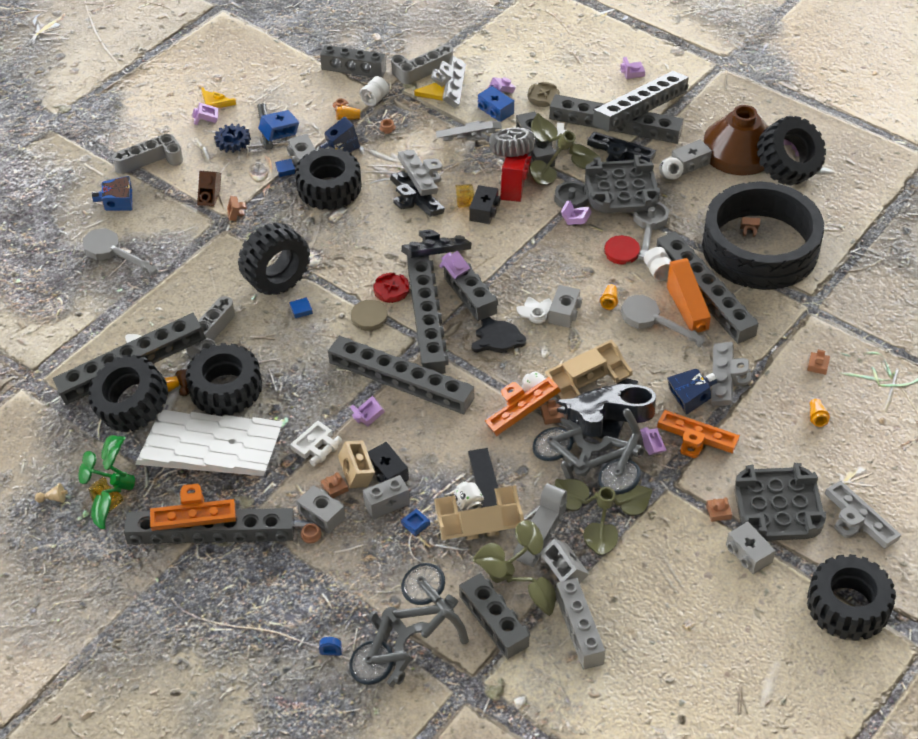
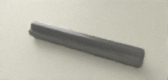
(262, 110)

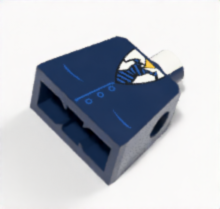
(341, 136)
(691, 388)

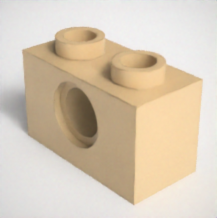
(356, 464)

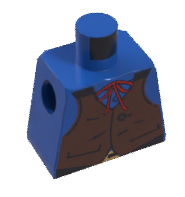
(115, 194)

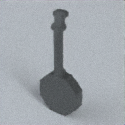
(571, 191)

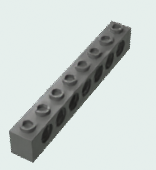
(640, 101)
(648, 125)
(718, 299)
(426, 315)
(153, 346)
(401, 374)
(249, 526)

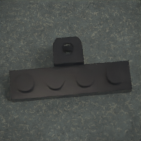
(619, 149)
(410, 195)
(433, 244)

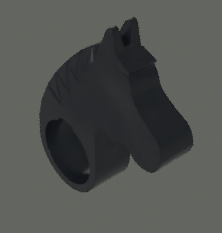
(608, 402)

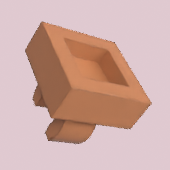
(234, 207)
(749, 224)
(818, 362)
(550, 413)
(334, 485)
(719, 509)

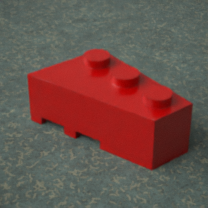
(514, 176)

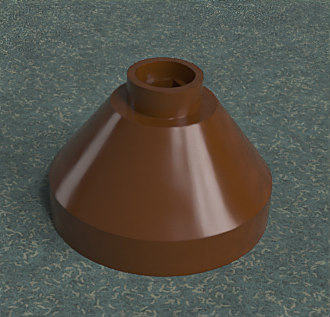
(735, 141)

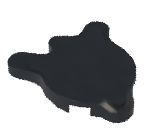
(497, 336)

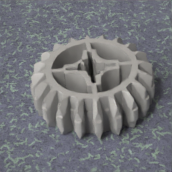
(512, 142)

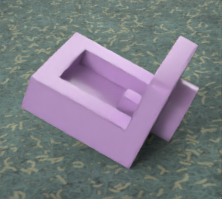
(502, 84)
(575, 215)
(454, 264)
(368, 411)

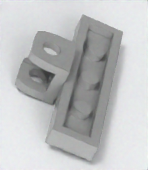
(451, 78)
(472, 131)
(420, 172)
(727, 373)
(858, 515)

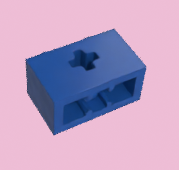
(496, 103)
(278, 125)

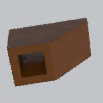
(208, 188)

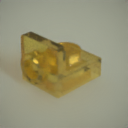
(464, 195)
(100, 485)

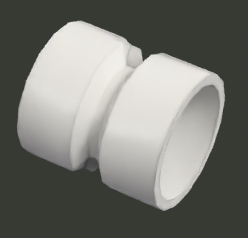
(374, 91)
(657, 263)

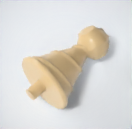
(56, 494)

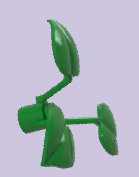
(119, 480)

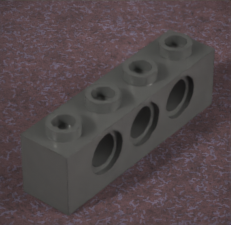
(353, 61)
(542, 150)
(473, 293)
(495, 625)

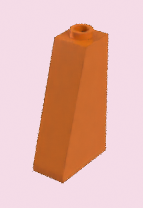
(687, 295)

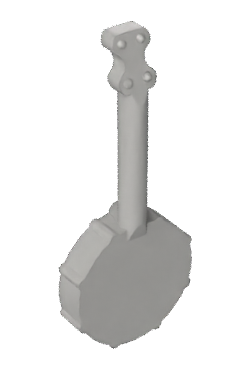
(650, 220)
(104, 244)
(644, 312)

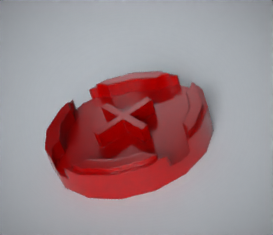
(622, 249)
(391, 287)

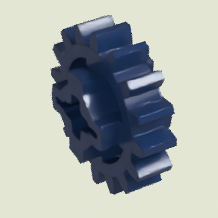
(232, 138)

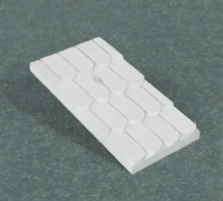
(210, 443)

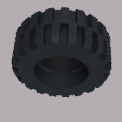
(804, 138)
(326, 164)
(285, 270)
(226, 397)
(137, 409)
(845, 619)

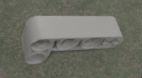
(420, 67)
(148, 152)
(213, 323)
(551, 510)

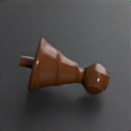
(181, 375)

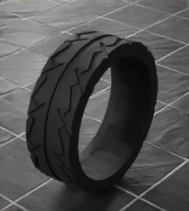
(771, 201)

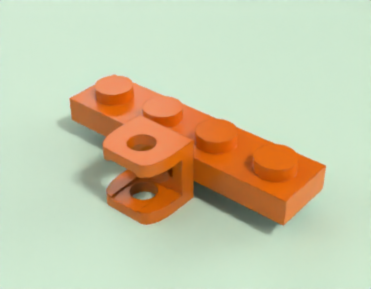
(521, 403)
(697, 434)
(192, 511)

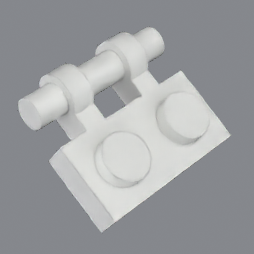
(312, 439)

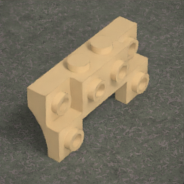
(588, 368)
(480, 520)

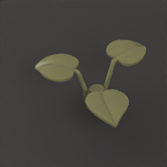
(545, 130)
(598, 536)
(492, 560)

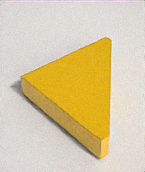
(430, 91)
(216, 99)

